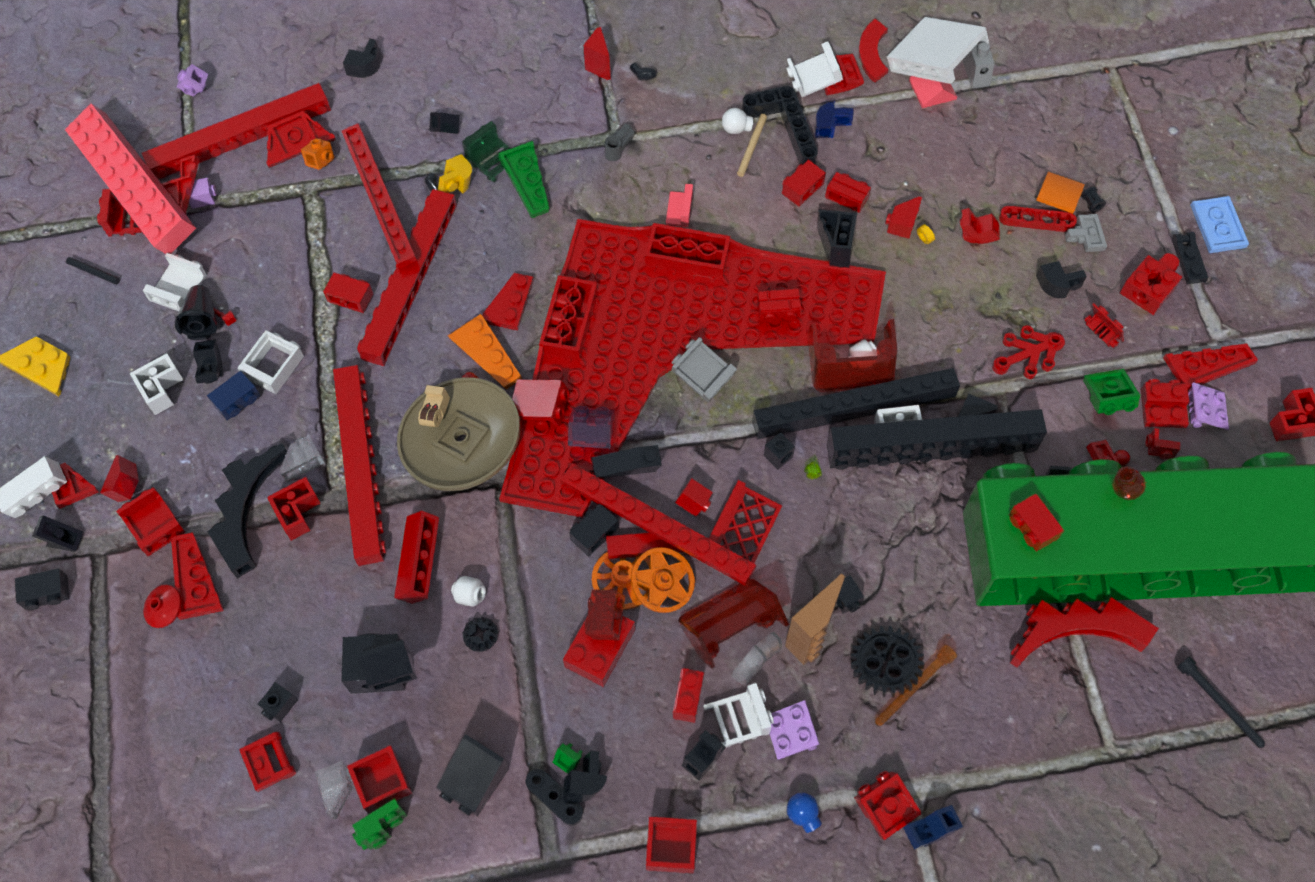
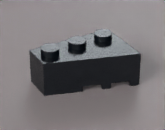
(837, 235)

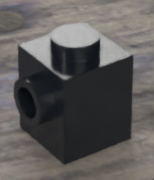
(276, 703)

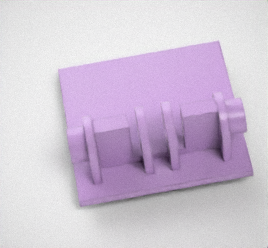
(1207, 407)
(793, 730)

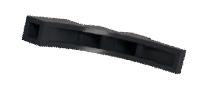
(235, 505)

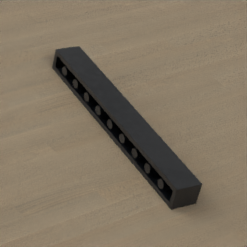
(854, 403)

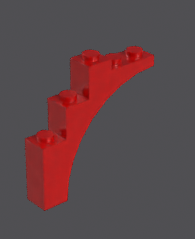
(1109, 621)

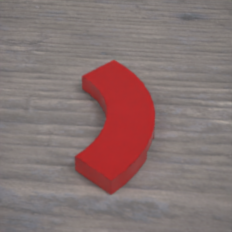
(869, 50)

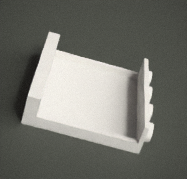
(935, 49)

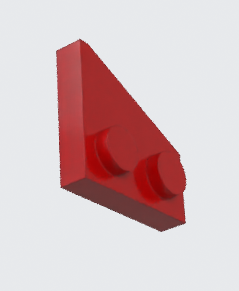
(74, 489)

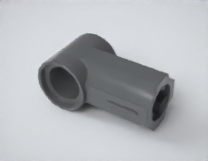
(617, 142)

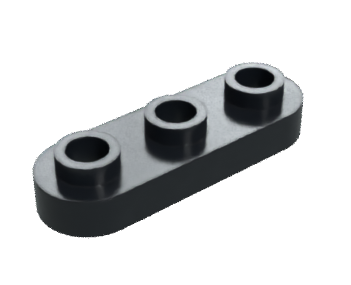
(558, 806)

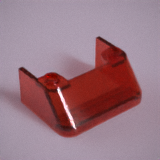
(853, 372)
(728, 615)

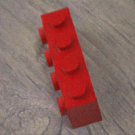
(416, 557)

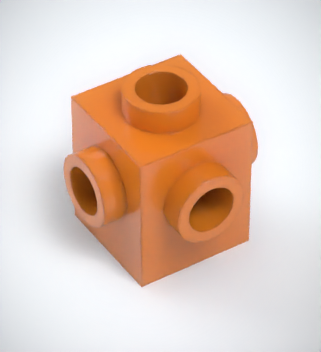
(317, 154)

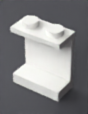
(815, 73)
(175, 282)

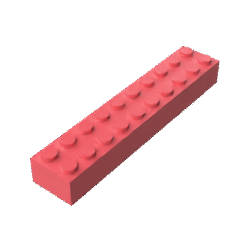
(130, 179)

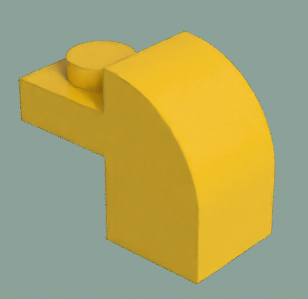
(456, 175)

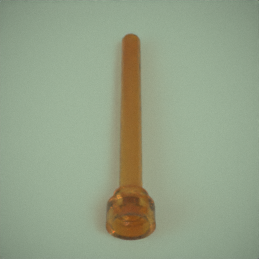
(944, 656)

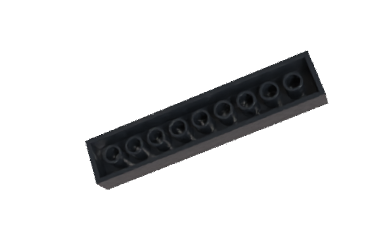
(935, 439)

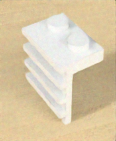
(754, 711)

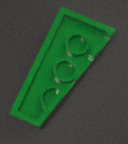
(524, 173)

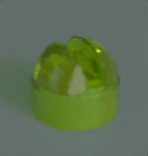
(814, 470)

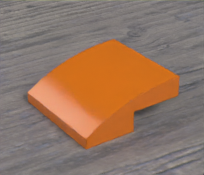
(1060, 192)

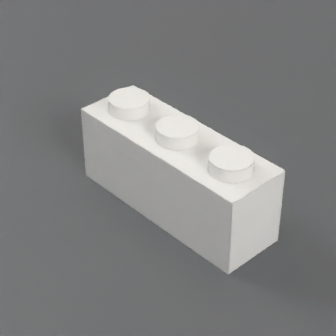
(31, 487)

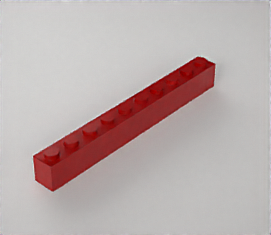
(234, 131)
(406, 281)
(358, 466)

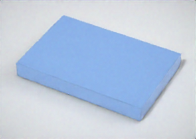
(1219, 224)

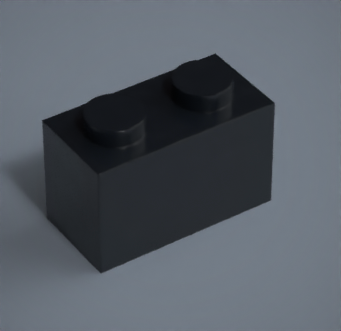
(593, 529)
(41, 589)

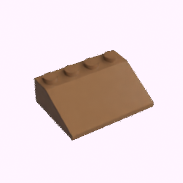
(811, 623)

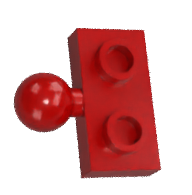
(1102, 450)

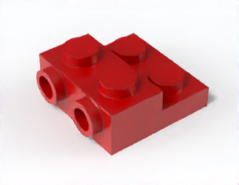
(1165, 404)
(887, 804)

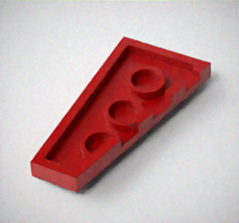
(1209, 364)

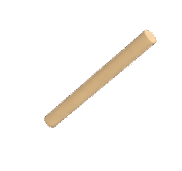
(751, 146)

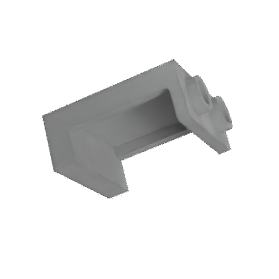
(702, 369)

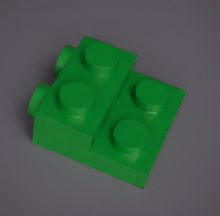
(1112, 392)
(372, 829)

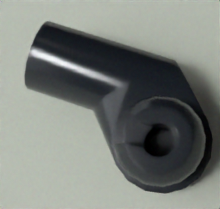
(643, 73)

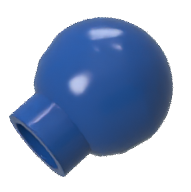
(804, 811)

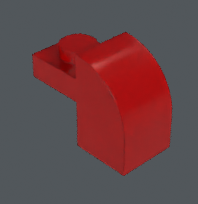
(980, 229)

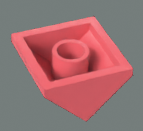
(932, 92)

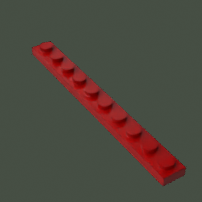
(379, 196)
(659, 524)

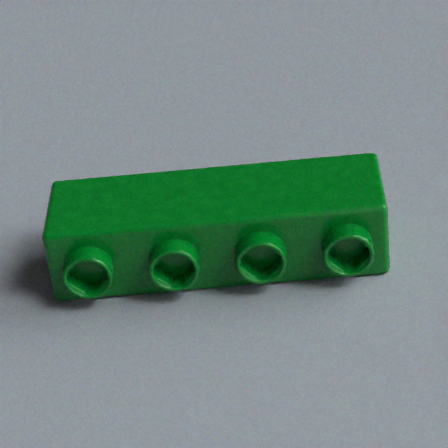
(1182, 538)

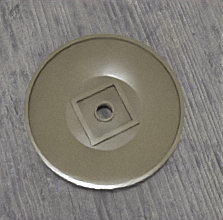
(474, 409)

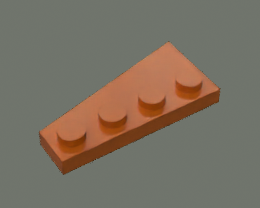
(485, 349)

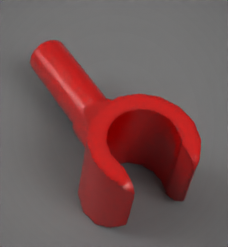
(228, 318)

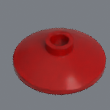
(162, 606)

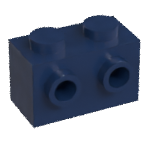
(233, 395)

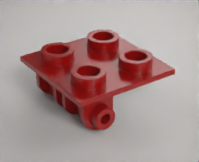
(1100, 317)

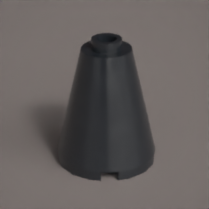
(196, 314)

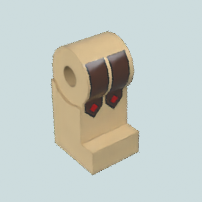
(434, 406)

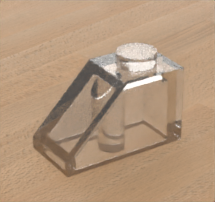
(300, 458)
(335, 787)

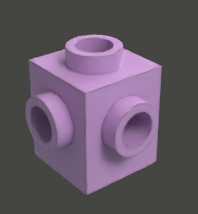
(192, 80)

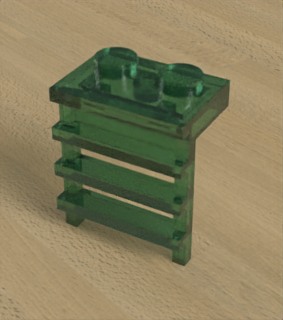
(481, 146)

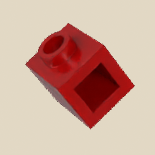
(694, 498)

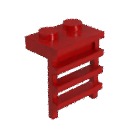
(113, 216)

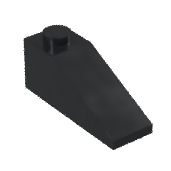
(627, 462)

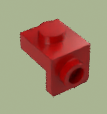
(1163, 448)

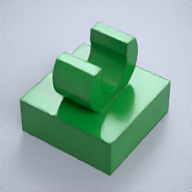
(567, 758)

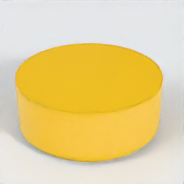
(925, 234)

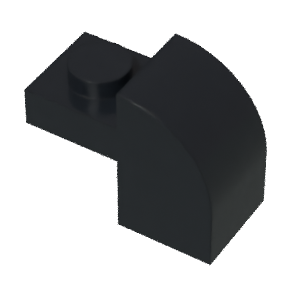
(363, 63)
(1056, 282)
(208, 361)
(703, 755)
(586, 784)

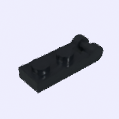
(1189, 258)

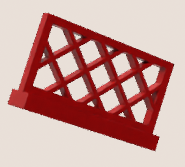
(728, 513)

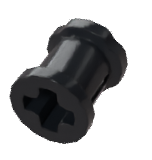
(1096, 204)

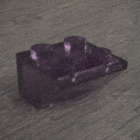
(591, 427)

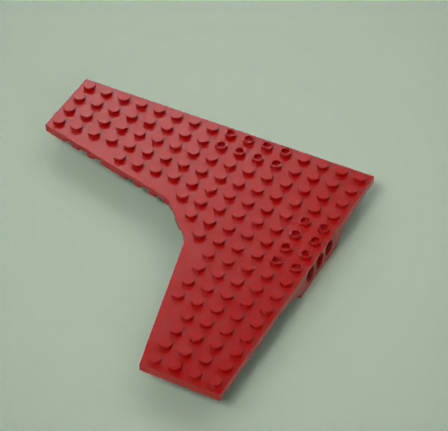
(635, 304)

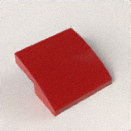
(851, 75)

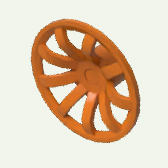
(619, 577)

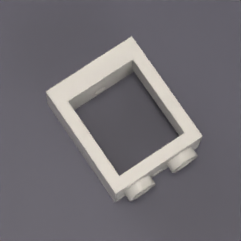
(257, 353)

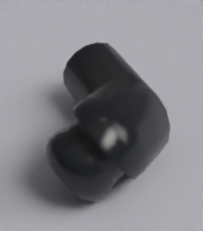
(430, 181)

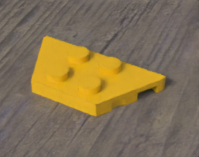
(38, 363)

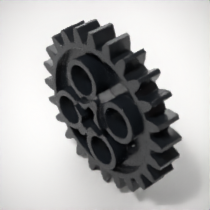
(907, 668)

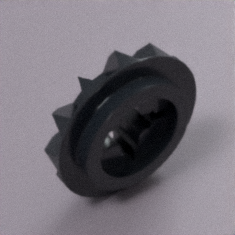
(475, 643)

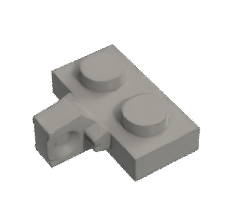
(1088, 232)

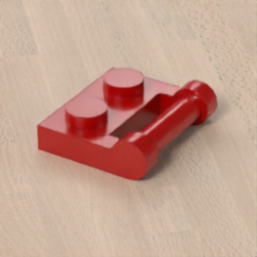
(260, 765)

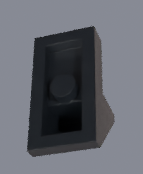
(57, 534)

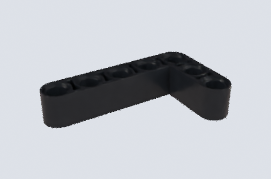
(784, 101)

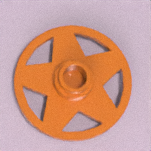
(662, 580)

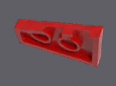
(510, 303)

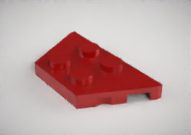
(291, 135)

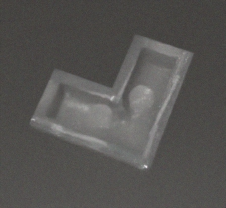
(757, 658)

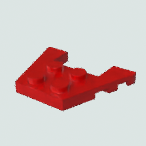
(181, 188)

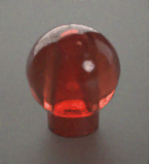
(1129, 483)

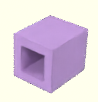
(202, 193)

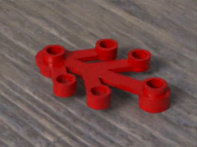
(1030, 350)

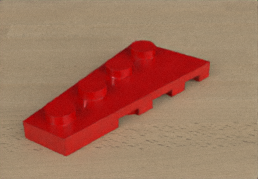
(193, 578)

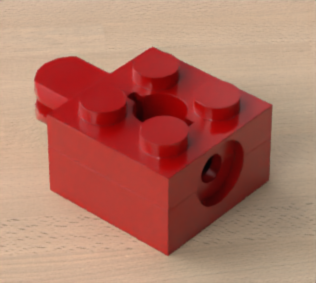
(1152, 282)

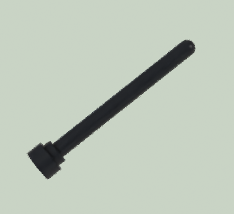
(1189, 668)

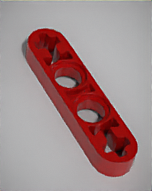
(1037, 215)

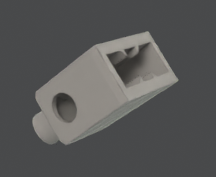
(979, 59)

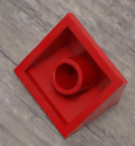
(597, 55)

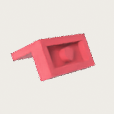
(680, 207)

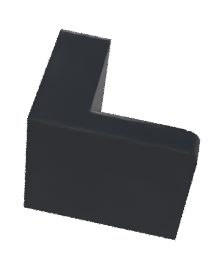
(444, 122)

